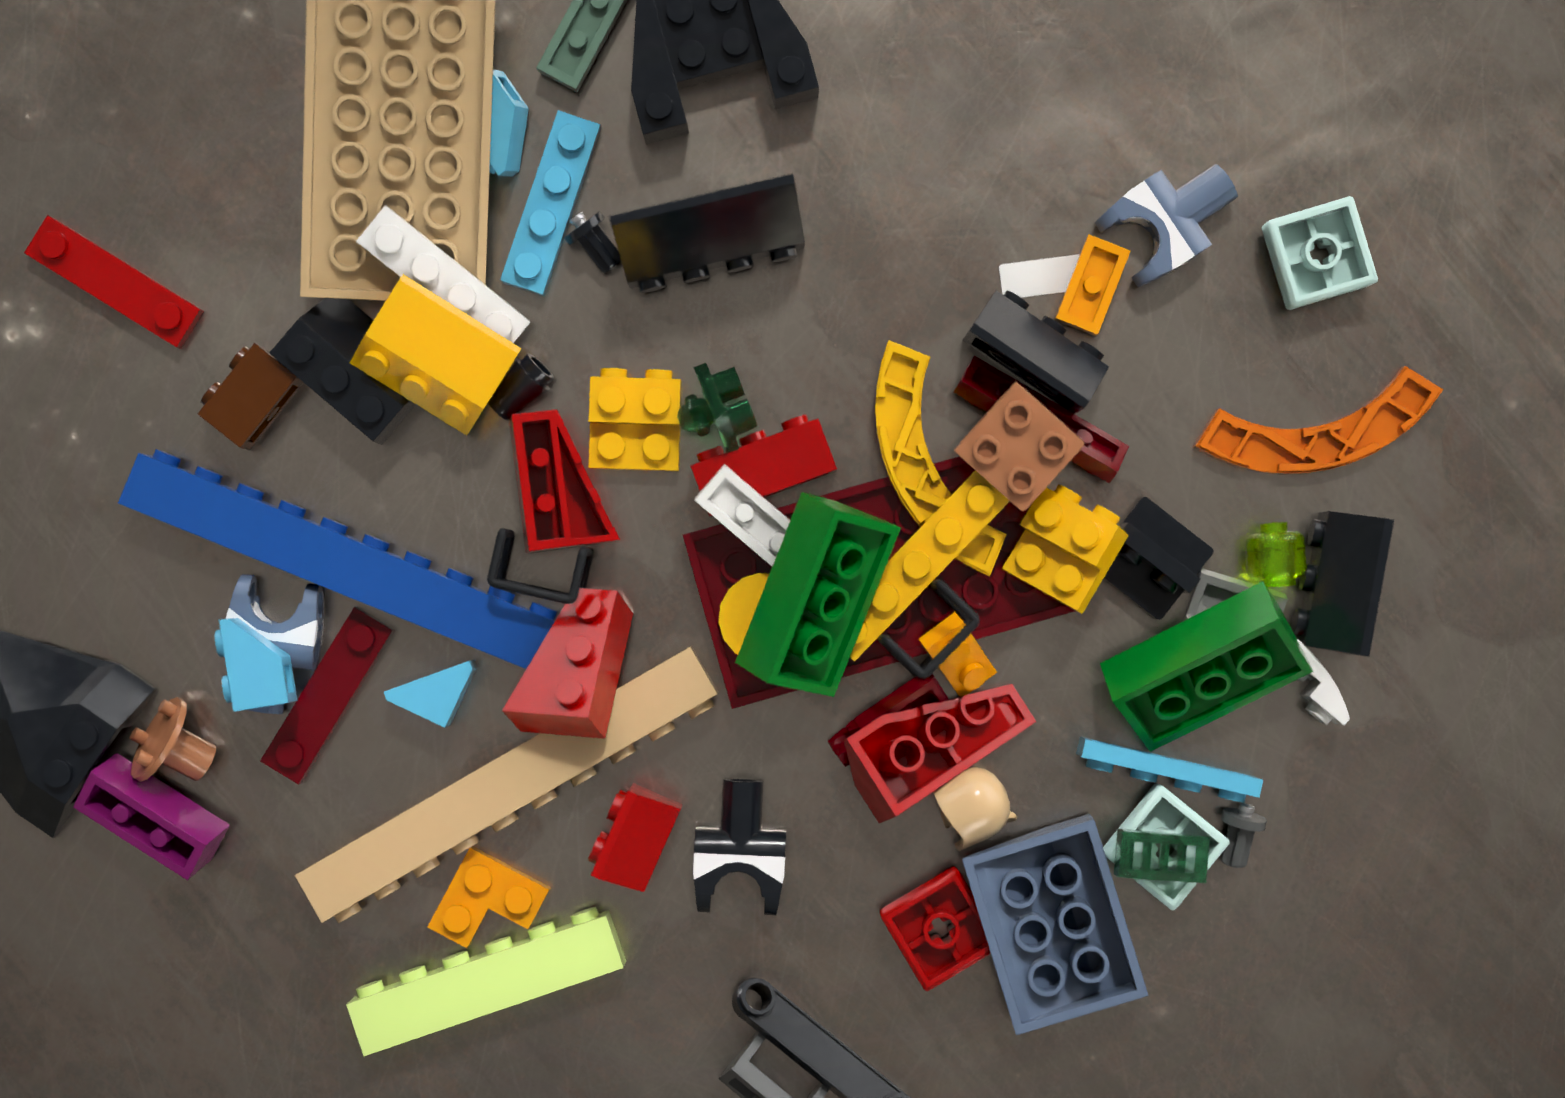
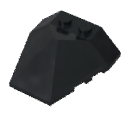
(58, 723)

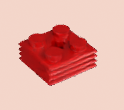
(911, 919)

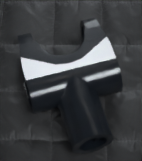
(739, 846)

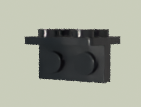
(1157, 559)

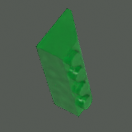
(817, 595)
(1205, 667)

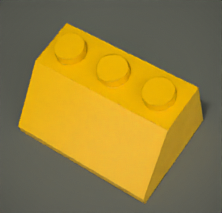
(434, 355)

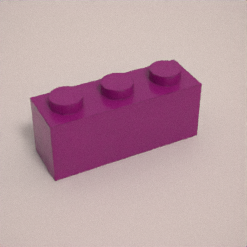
(151, 817)

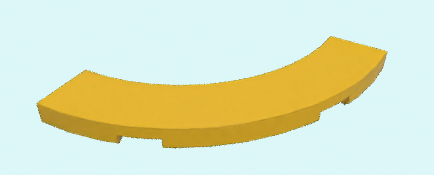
(906, 452)

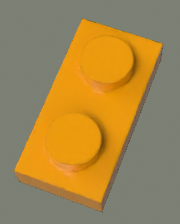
(1092, 285)
(967, 665)

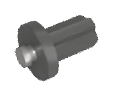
(1240, 833)

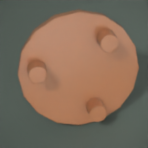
(170, 745)

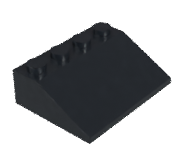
(709, 233)

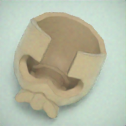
(974, 806)

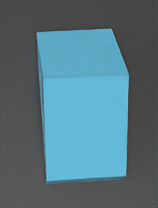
(436, 695)

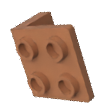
(1019, 446)

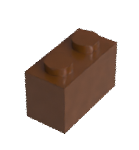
(249, 396)

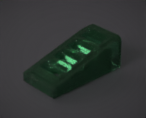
(1125, 849)

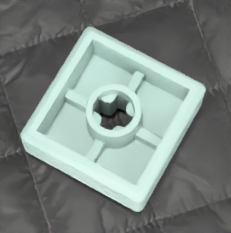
(1330, 226)
(1166, 813)

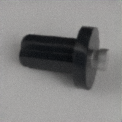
(594, 241)

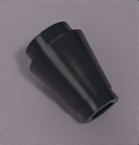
(521, 386)

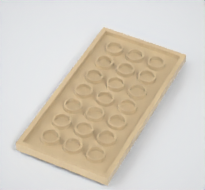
(395, 122)

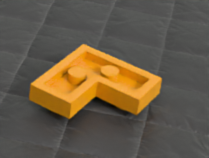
(483, 885)

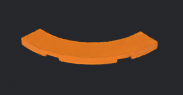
(1322, 446)

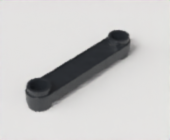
(811, 1044)

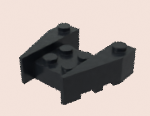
(709, 40)

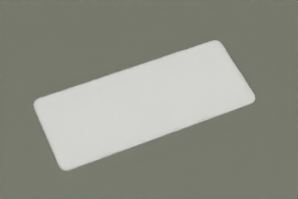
(1037, 276)

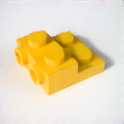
(634, 421)
(1065, 547)

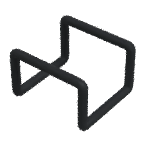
(500, 561)
(928, 666)

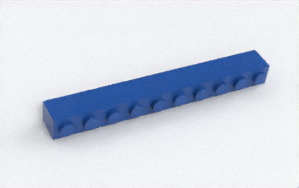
(335, 560)

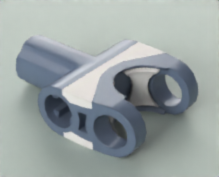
(1171, 217)
(297, 636)

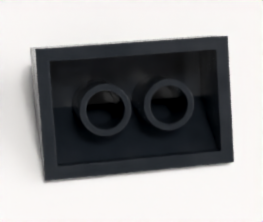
(1037, 351)
(320, 355)
(1343, 582)

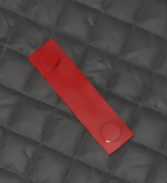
(113, 282)

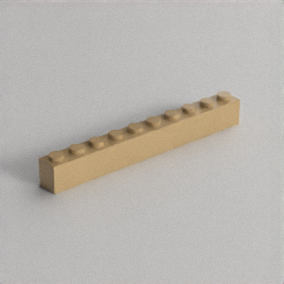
(501, 788)

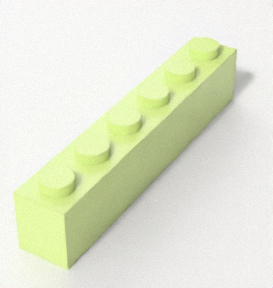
(485, 982)

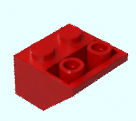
(636, 837)

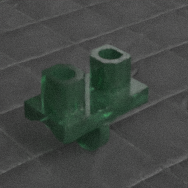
(701, 413)

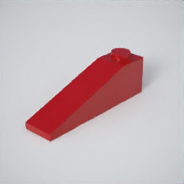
(922, 748)

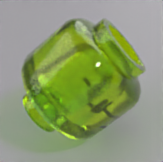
(1275, 555)

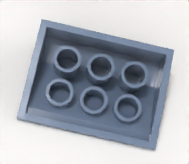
(1054, 925)

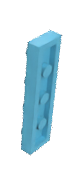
(551, 203)
(1187, 774)

